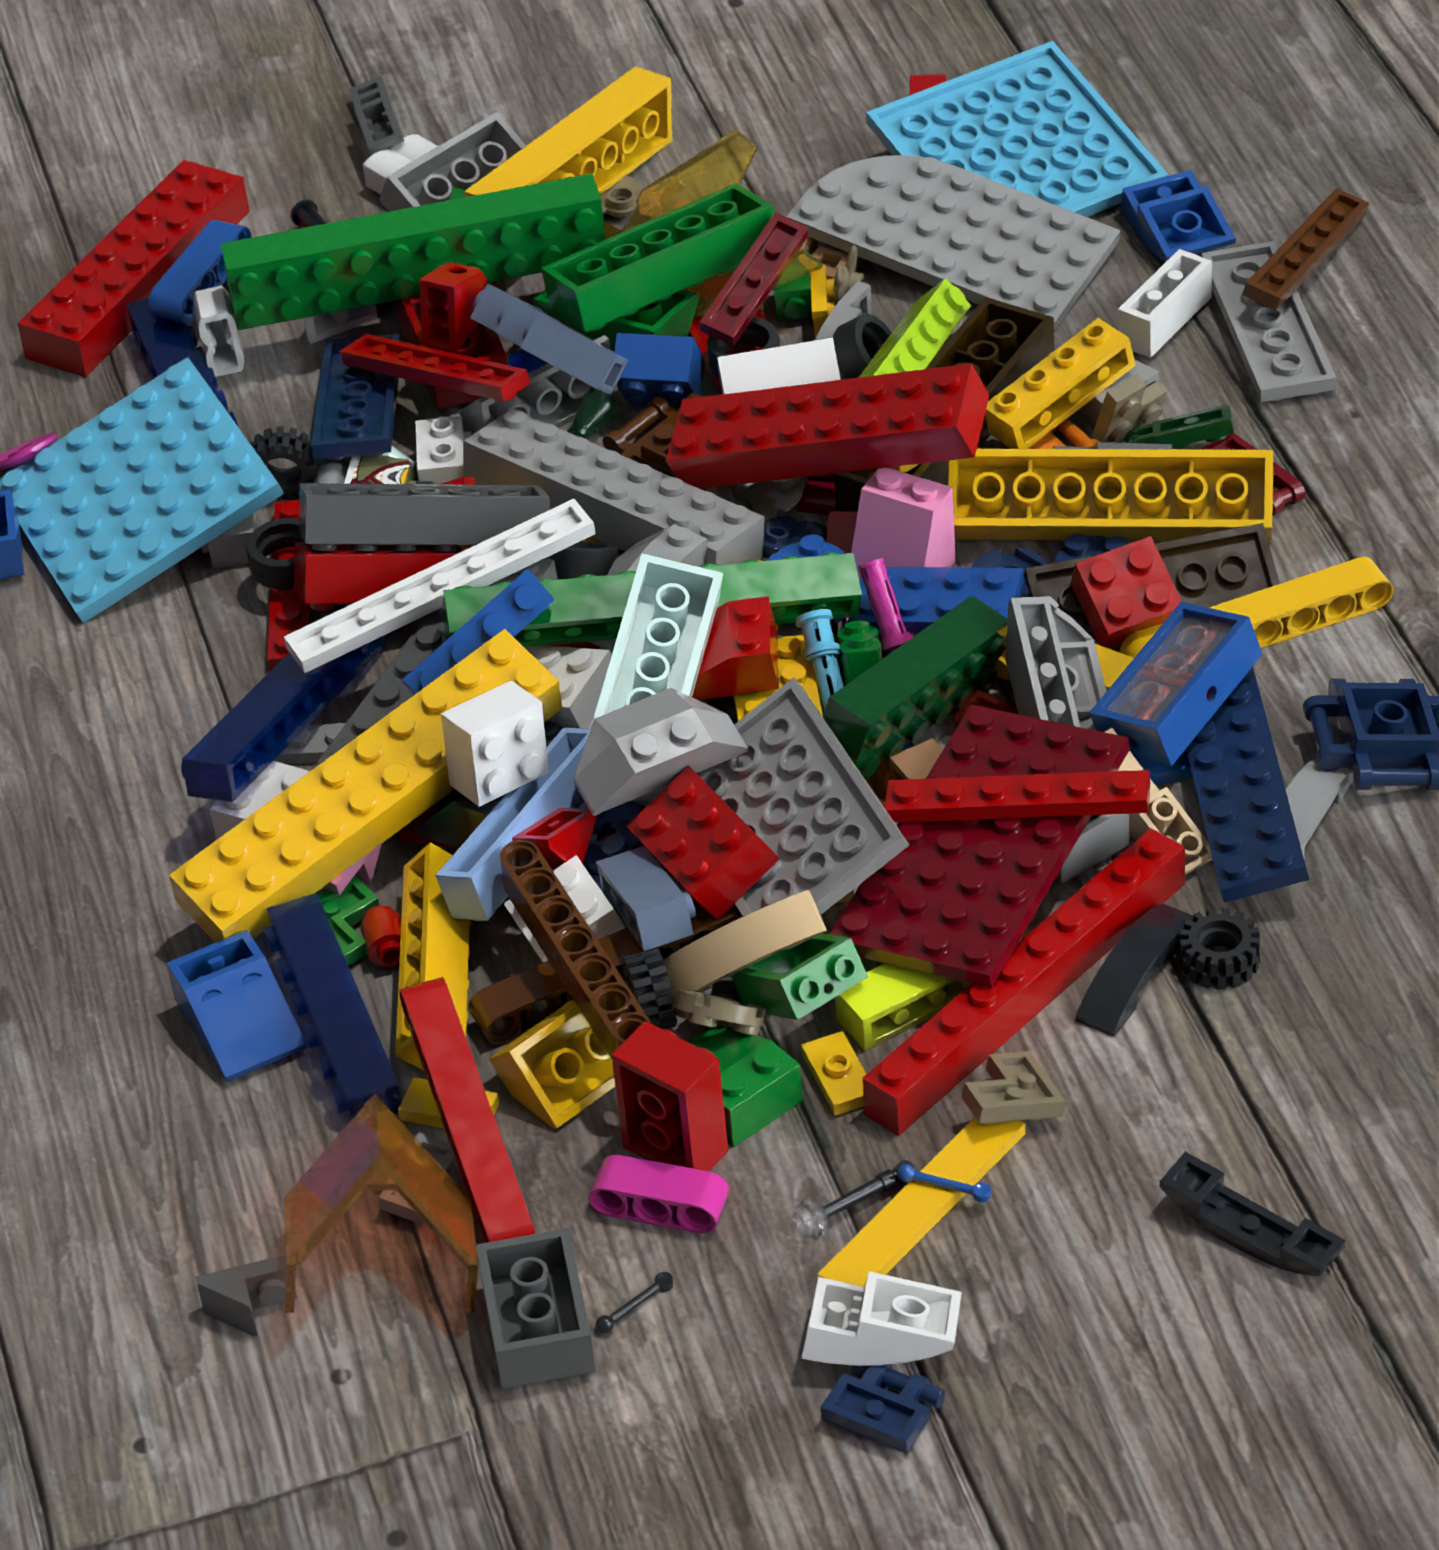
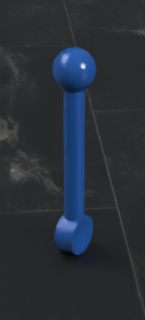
(981, 1191)

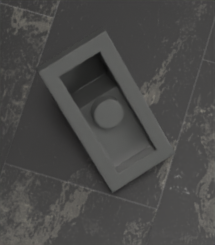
(235, 1291)

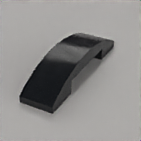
(1129, 967)
(1245, 1224)

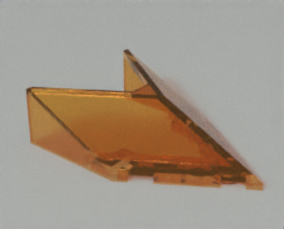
(377, 1155)

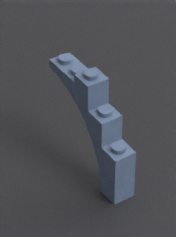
(548, 338)

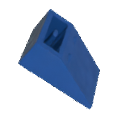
(235, 1005)

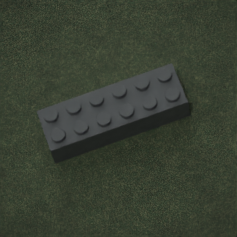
(413, 514)

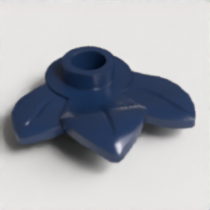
(785, 531)

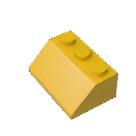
(556, 1066)

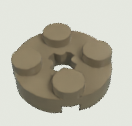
(709, 1008)

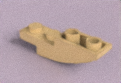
(1168, 819)

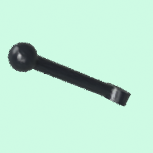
(662, 1283)

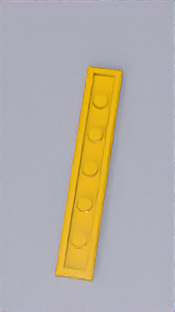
(921, 1204)

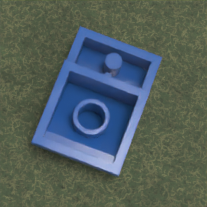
(1175, 216)

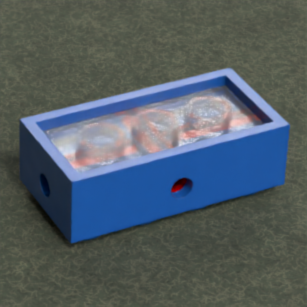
(1178, 681)

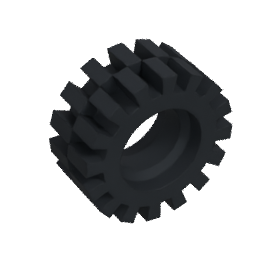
(289, 447)
(1219, 966)
(649, 984)

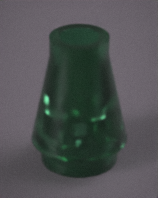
(594, 414)

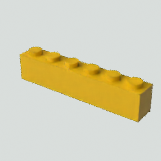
(430, 942)

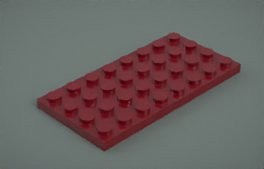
(972, 886)

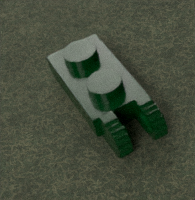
(1180, 431)

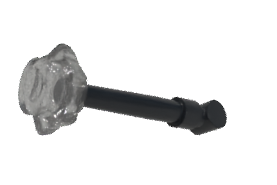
(813, 1219)

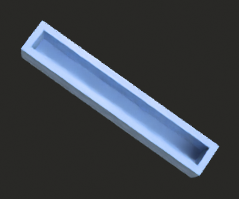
(473, 874)

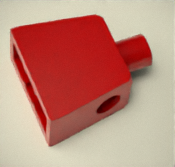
(448, 304)

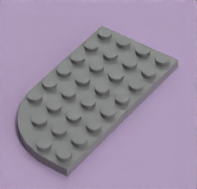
(959, 227)

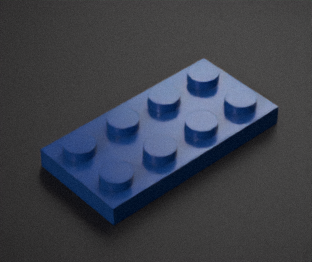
(931, 592)

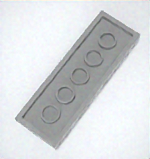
(1275, 346)

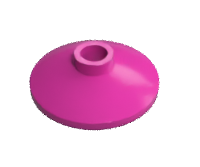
(26, 451)

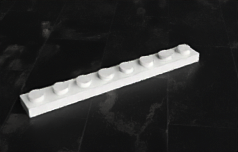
(423, 591)

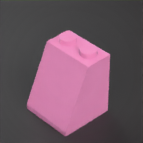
(904, 522)

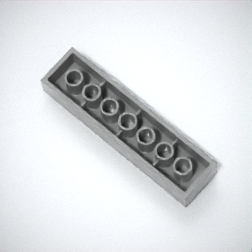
(617, 493)

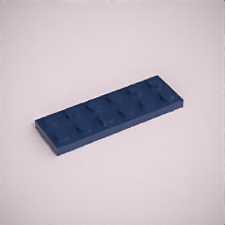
(352, 407)

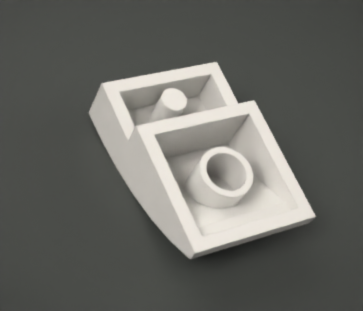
(881, 1322)

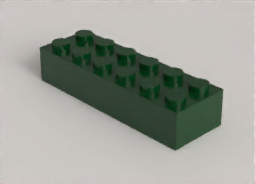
(917, 684)

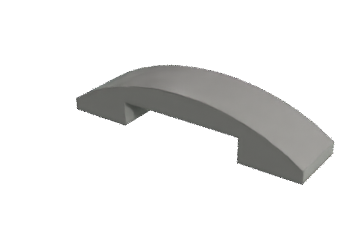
(1312, 794)

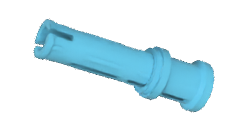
(821, 651)

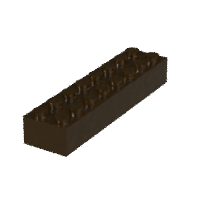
(1001, 345)

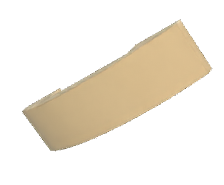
(744, 943)

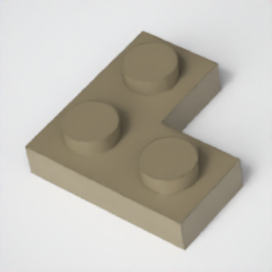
(1127, 408)
(1016, 1093)

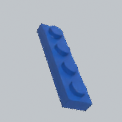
(508, 610)

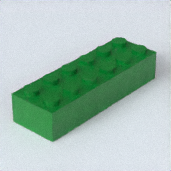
(656, 258)

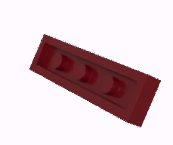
(754, 279)

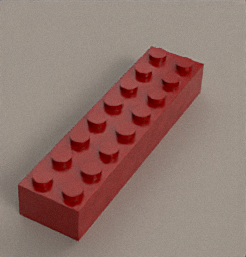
(87, 309)
(829, 427)

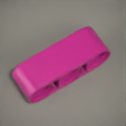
(659, 1194)

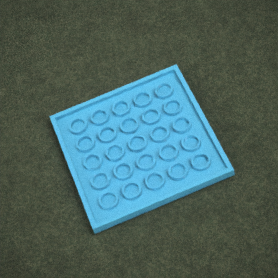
(1024, 126)
(138, 489)

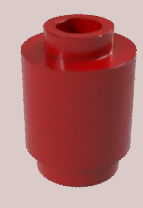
(382, 936)

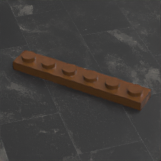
(1305, 249)

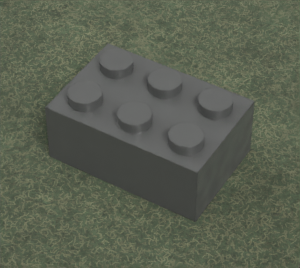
(535, 1308)

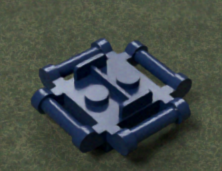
(1383, 730)

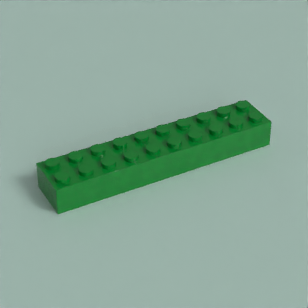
(389, 252)

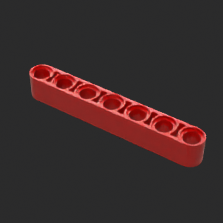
(465, 1111)

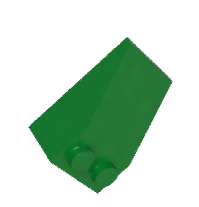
(756, 1079)

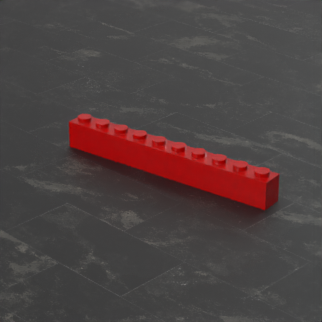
(1035, 974)

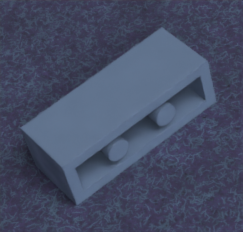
(646, 898)

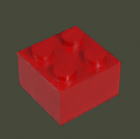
(1124, 591)

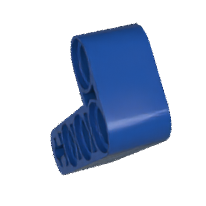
(195, 270)

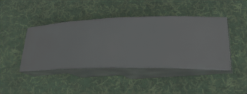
(376, 115)

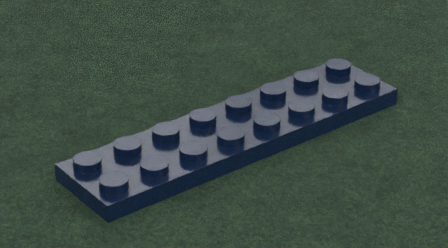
(1245, 798)

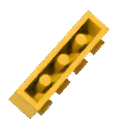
(1059, 385)

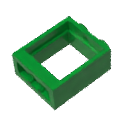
(794, 979)

